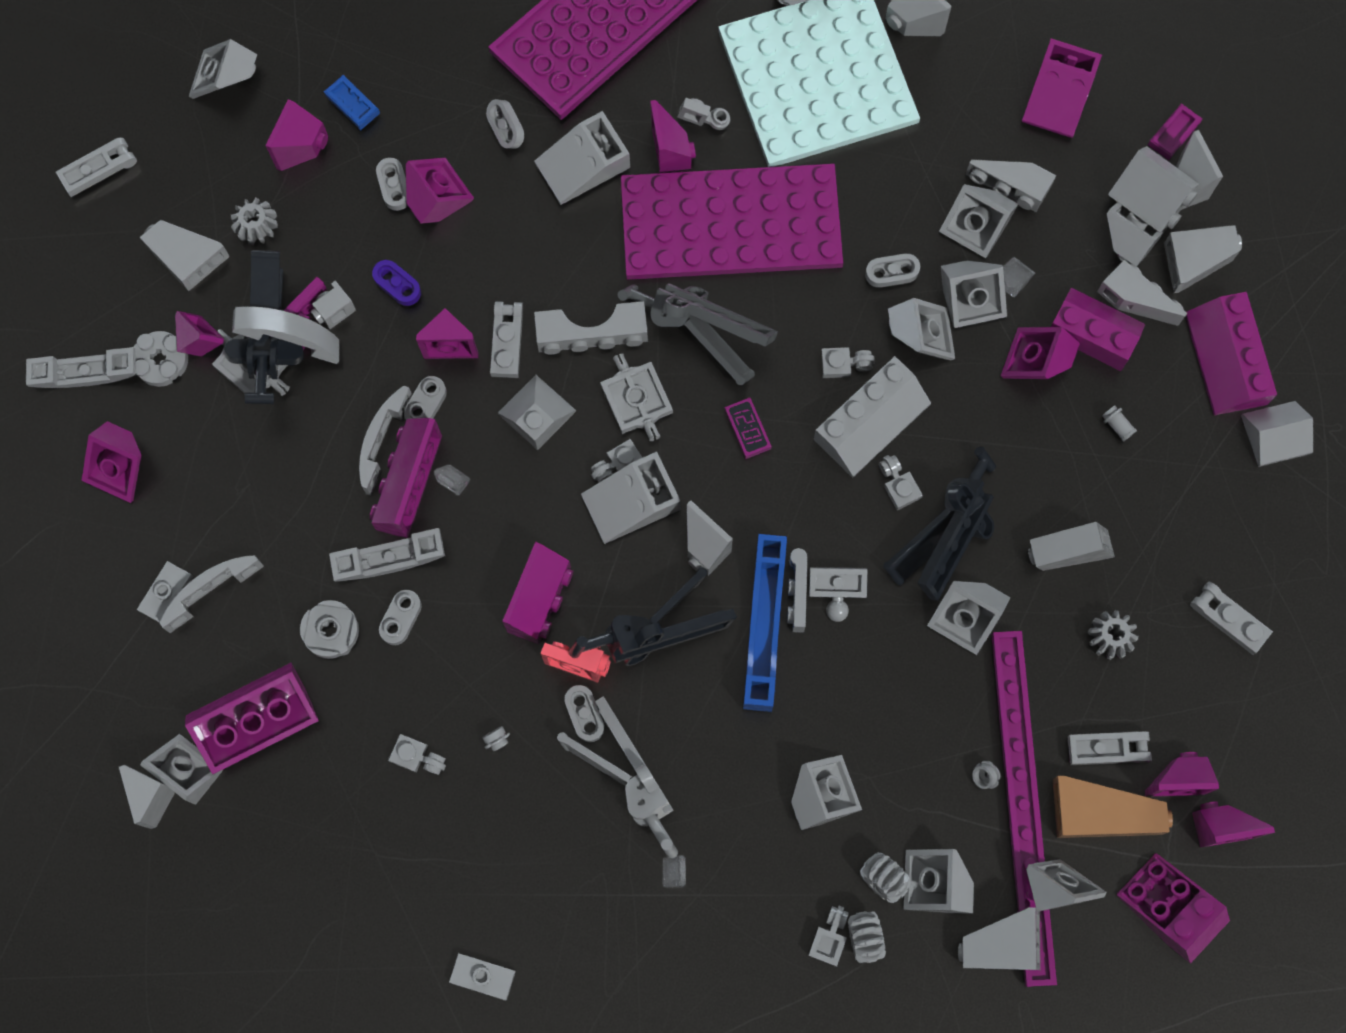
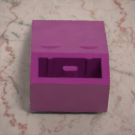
(1061, 88)
(1174, 907)

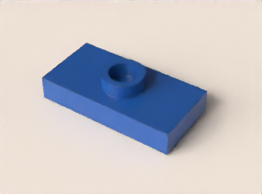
(351, 102)

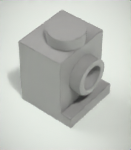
(332, 306)

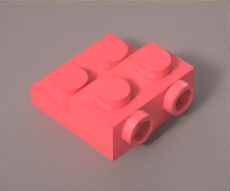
(589, 665)

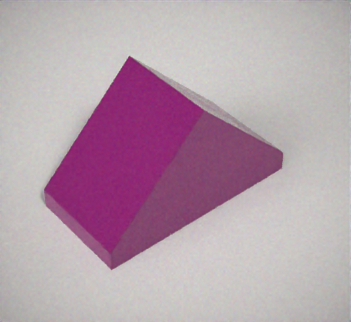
(195, 334)

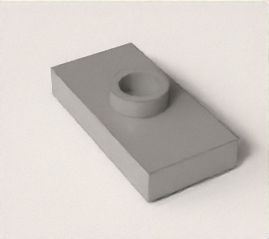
(163, 591)
(482, 976)

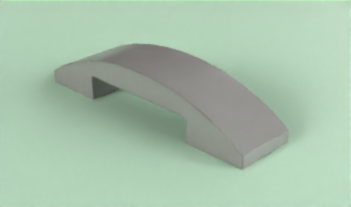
(286, 326)
(81, 371)
(374, 436)
(387, 557)
(178, 612)

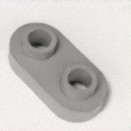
(505, 124)
(393, 185)
(891, 269)
(426, 401)
(399, 616)
(584, 714)

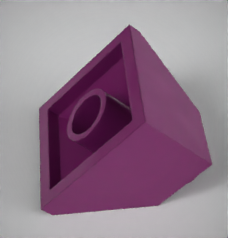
(295, 137)
(670, 141)
(434, 189)
(1040, 353)
(112, 461)
(1184, 777)
(1226, 825)

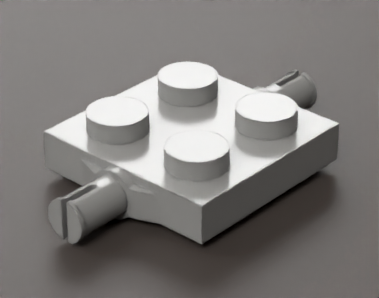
(239, 373)
(636, 397)

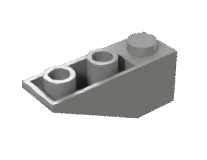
(1016, 180)
(1135, 294)

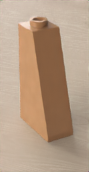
(1101, 811)

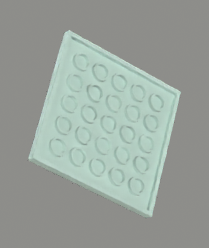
(817, 77)

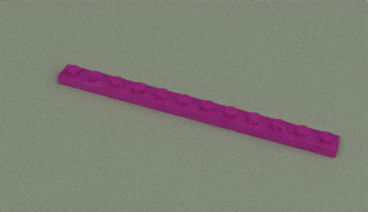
(1021, 787)

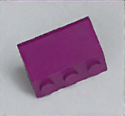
(1099, 328)
(537, 594)

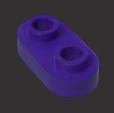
(397, 283)

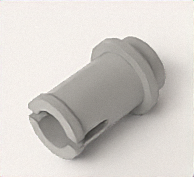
(1119, 423)

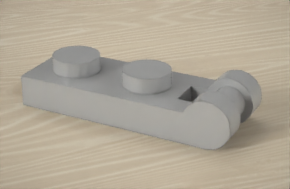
(96, 166)
(506, 340)
(797, 588)
(1231, 618)
(1108, 748)

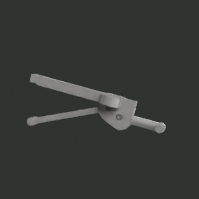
(644, 797)

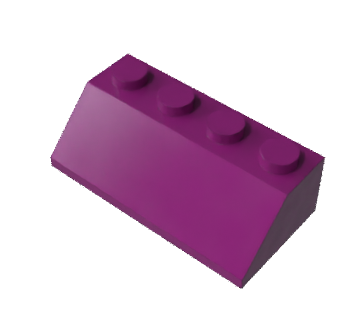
(1231, 354)
(407, 476)
(251, 718)

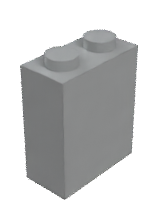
(1154, 189)

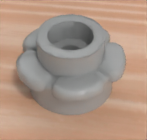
(496, 738)
(981, 777)

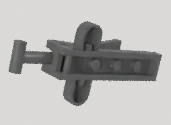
(691, 308)

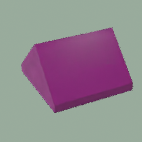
(446, 339)

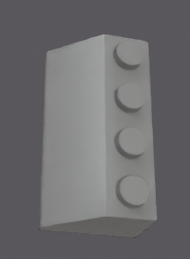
(872, 417)

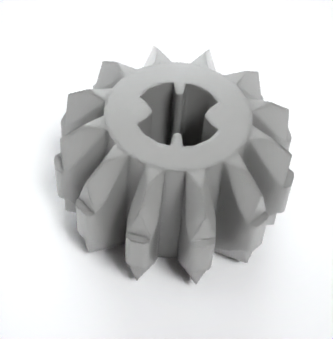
(254, 221)
(1121, 629)
(885, 877)
(866, 937)

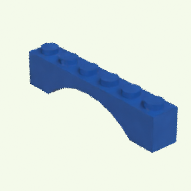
(765, 623)

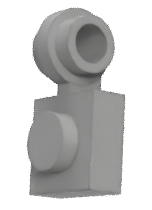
(698, 113)
(837, 362)
(619, 458)
(901, 488)
(410, 753)
(827, 944)

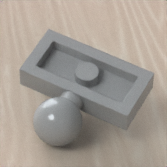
(837, 583)

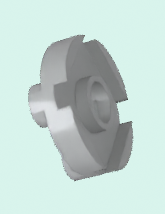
(169, 369)
(338, 643)

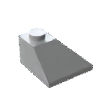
(918, 17)
(222, 67)
(1199, 165)
(978, 218)
(1131, 235)
(974, 292)
(923, 327)
(536, 412)
(705, 540)
(969, 613)
(824, 793)
(938, 882)

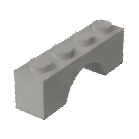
(558, 333)

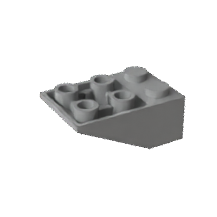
(583, 158)
(631, 498)

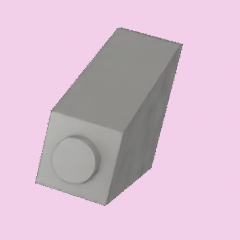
(183, 252)
(1199, 253)
(1071, 547)
(1004, 944)

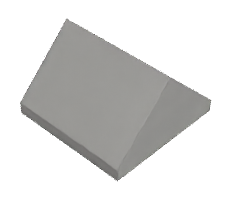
(1279, 433)
(181, 769)
(145, 797)
(1059, 885)

